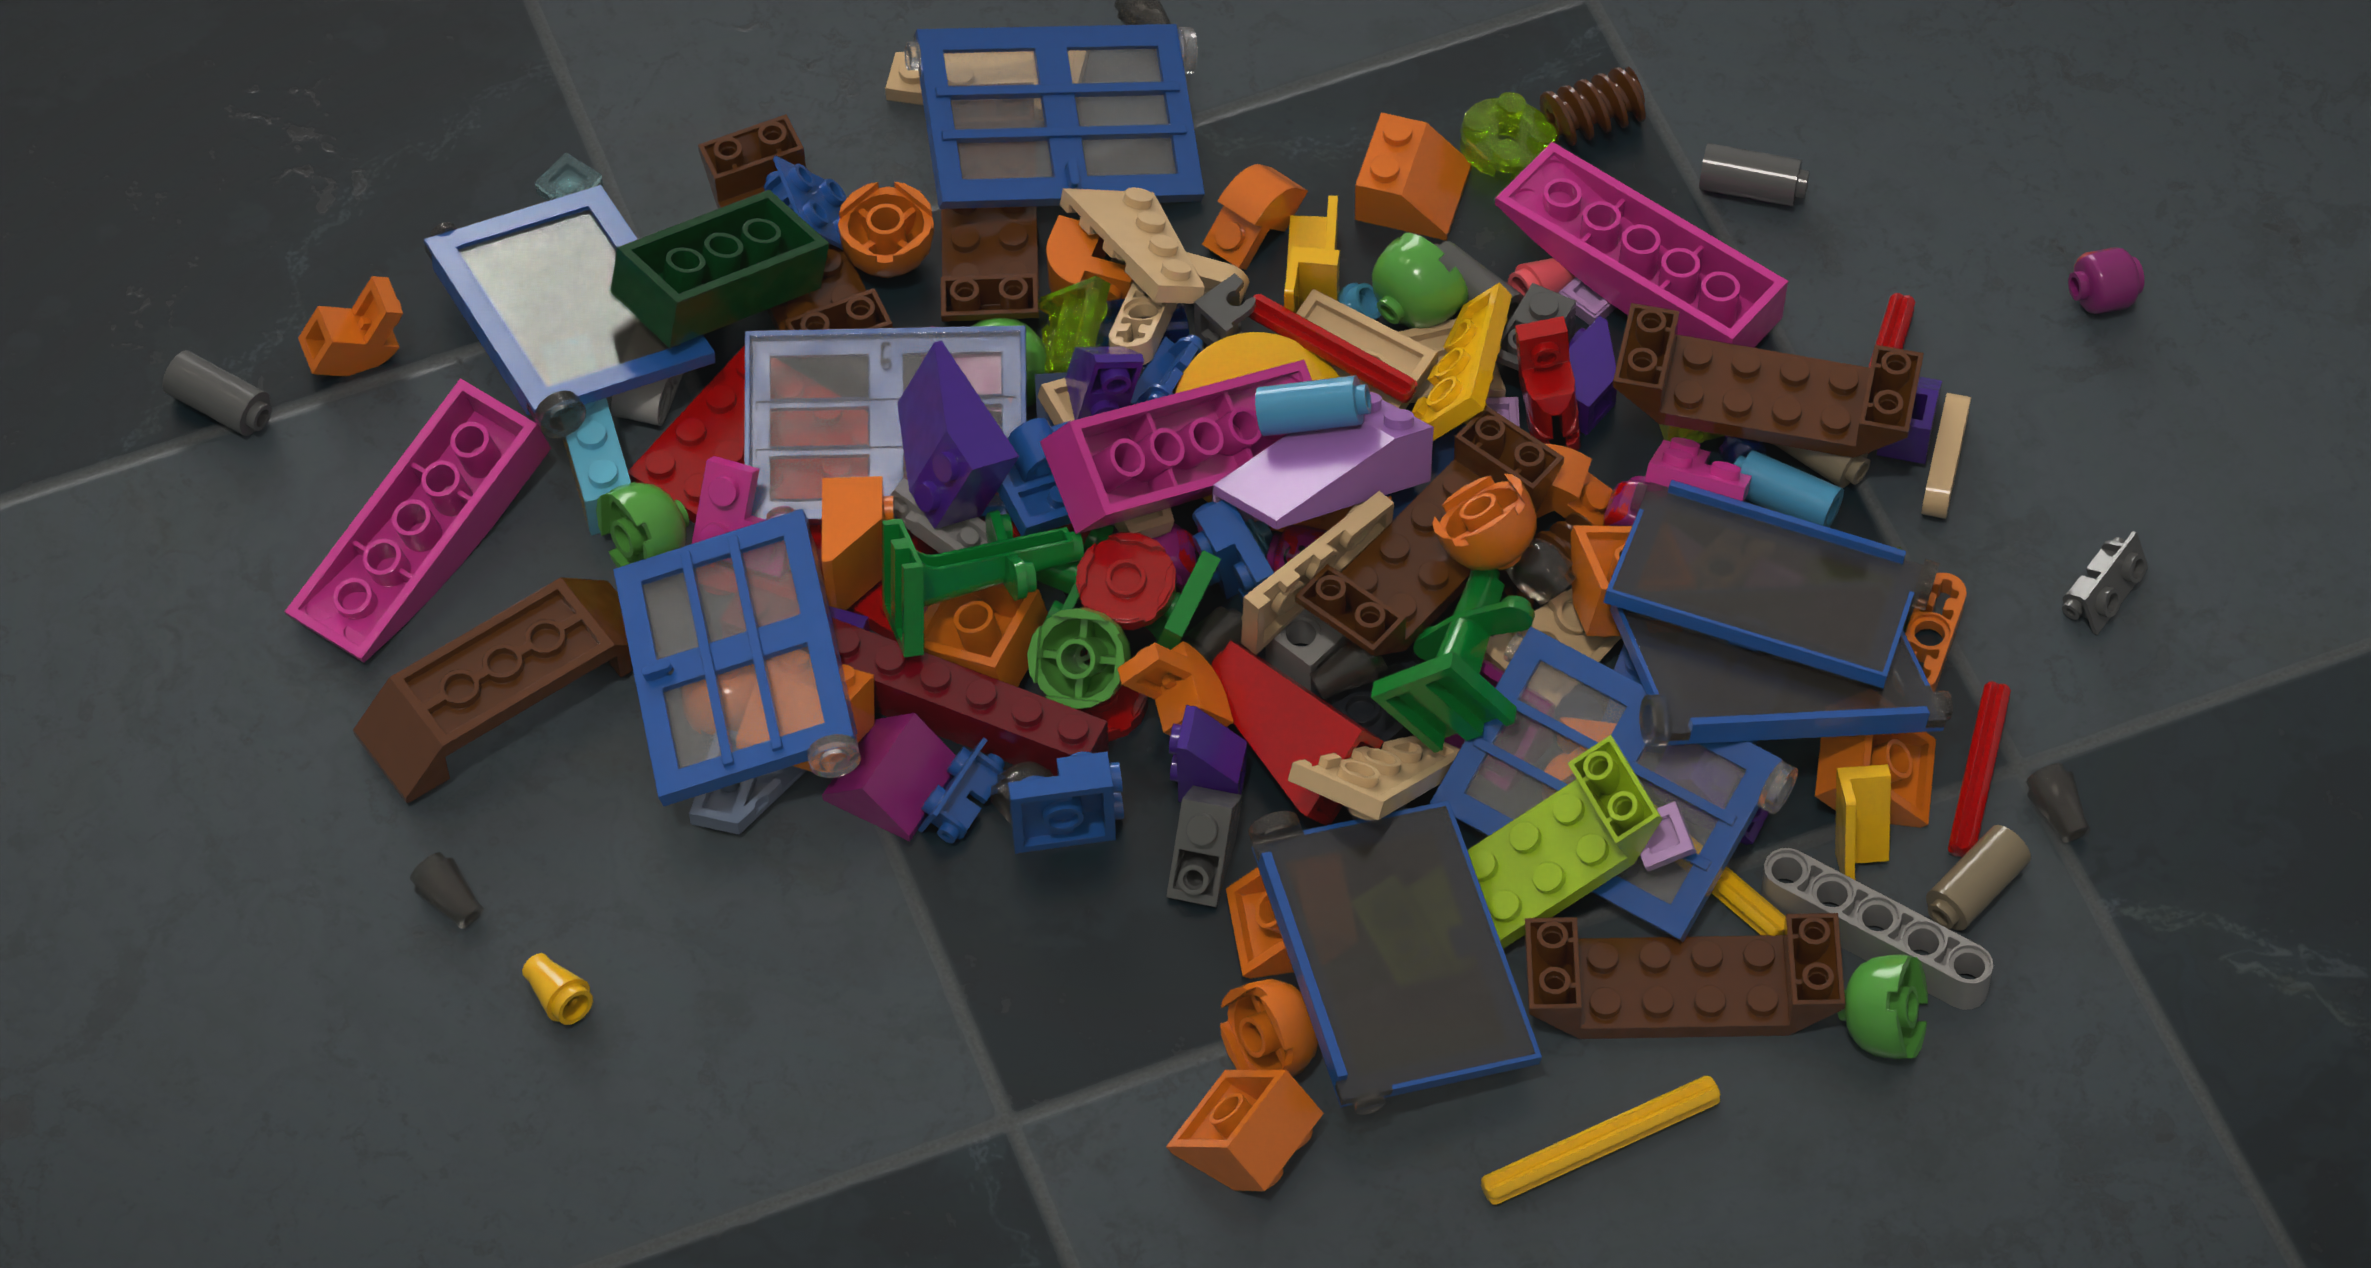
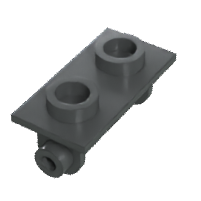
(2117, 570)

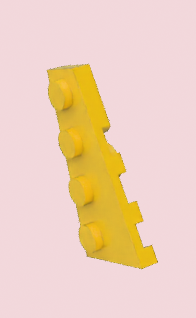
(1466, 371)

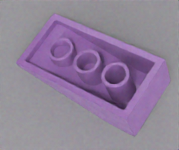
(1332, 467)

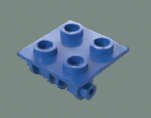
(809, 197)

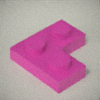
(1688, 464)
(725, 498)

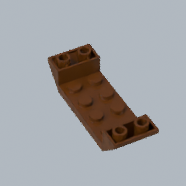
(738, 170)
(989, 263)
(1765, 391)
(1405, 572)
(490, 679)
(1684, 987)

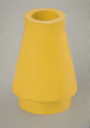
(559, 991)

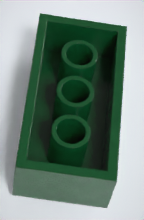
(719, 268)

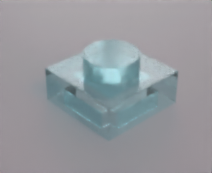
(566, 177)

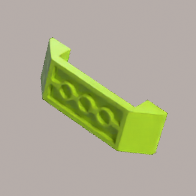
(1566, 842)

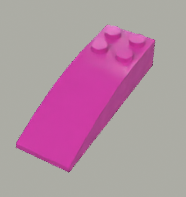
(1641, 251)
(1160, 449)
(421, 521)

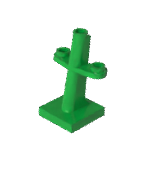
(921, 580)
(1170, 626)
(1447, 690)

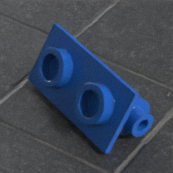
(1166, 368)
(949, 807)

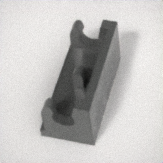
(1220, 312)

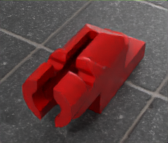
(1548, 380)

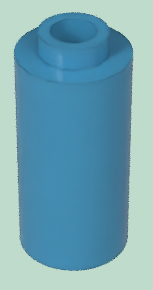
(1312, 405)
(1790, 490)

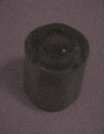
(1215, 632)

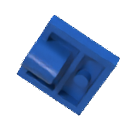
(1030, 487)

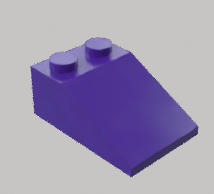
(950, 442)

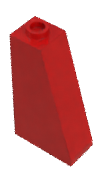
(1287, 724)

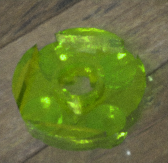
(1510, 117)

